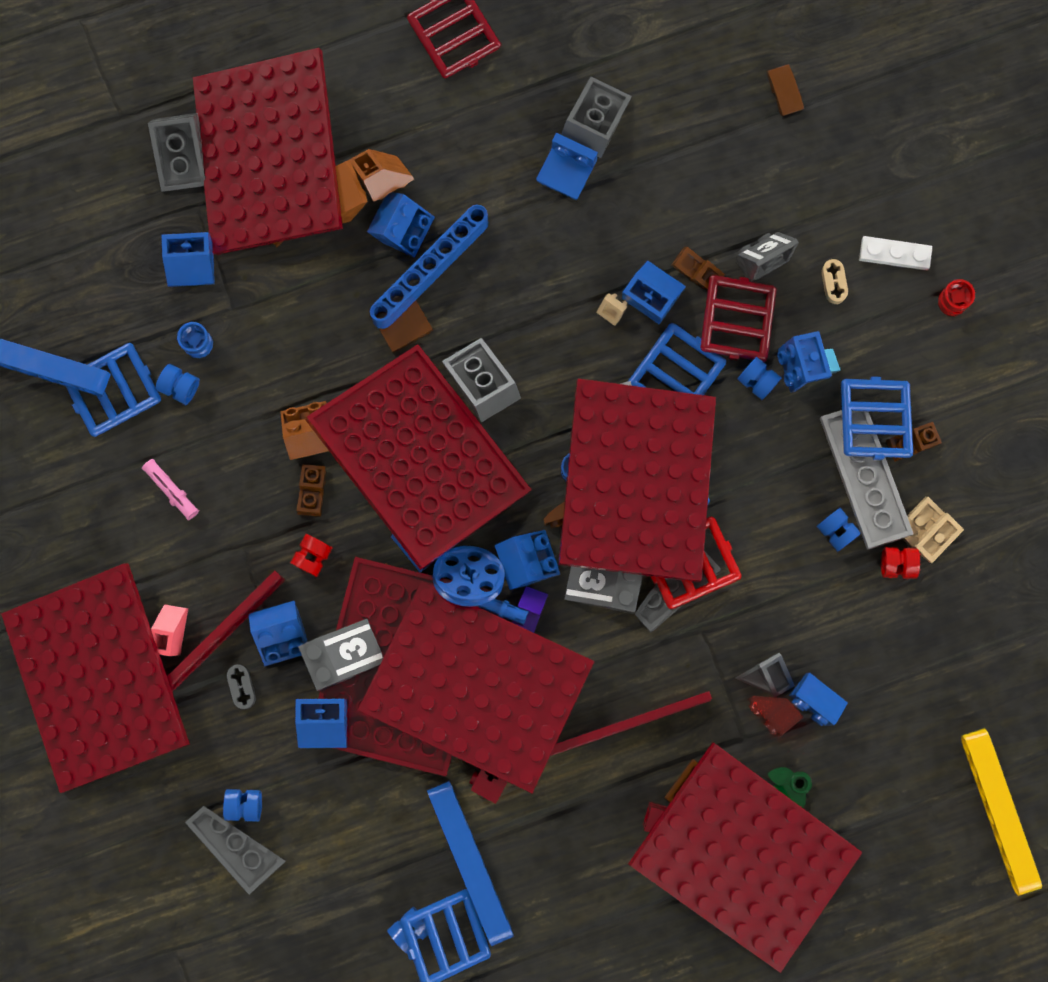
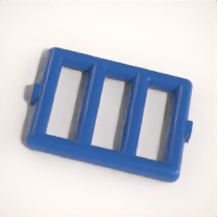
(660, 347)
(134, 407)
(849, 428)
(426, 914)

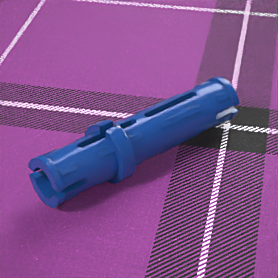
(503, 609)

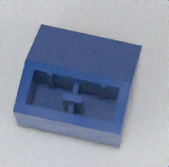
(401, 223)
(188, 259)
(652, 292)
(527, 559)
(278, 632)
(818, 700)
(321, 723)

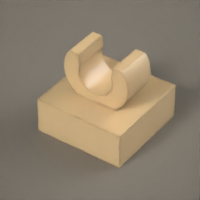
(612, 309)

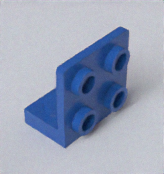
(567, 166)
(803, 360)

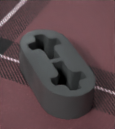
(235, 688)

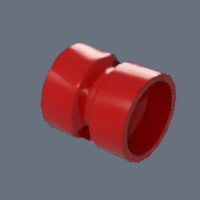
(956, 297)
(316, 548)
(900, 563)

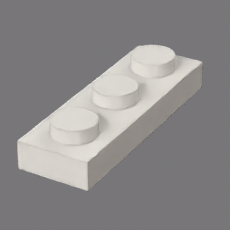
(895, 253)

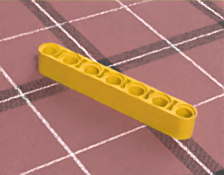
(1001, 812)

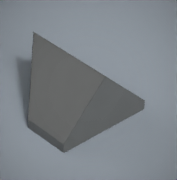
(769, 676)

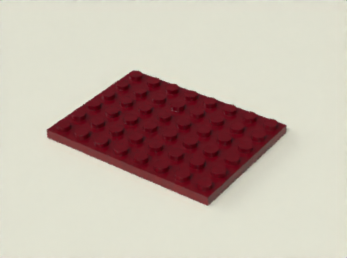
(267, 152)
(418, 456)
(638, 480)
(382, 597)
(95, 678)
(477, 687)
(745, 857)

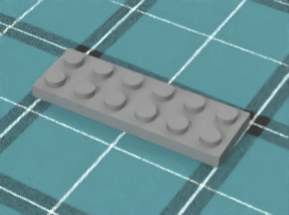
(868, 484)

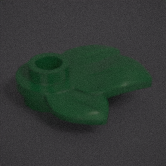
(785, 782)

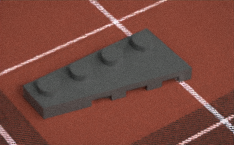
(654, 609)
(237, 852)

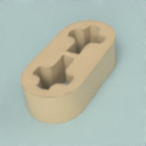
(840, 281)

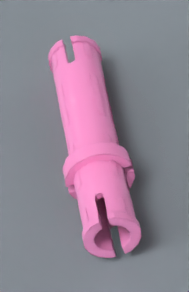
(176, 496)

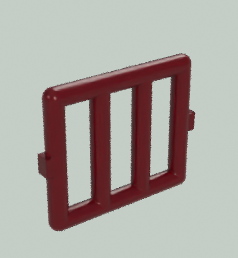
(435, 54)
(713, 302)

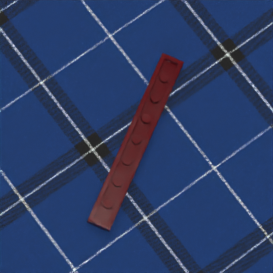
(224, 630)
(631, 722)

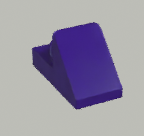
(533, 602)

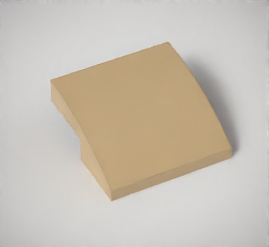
(931, 529)

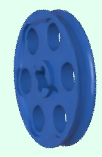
(463, 582)

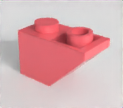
(169, 630)

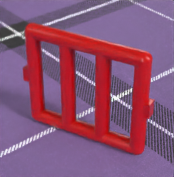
(713, 583)

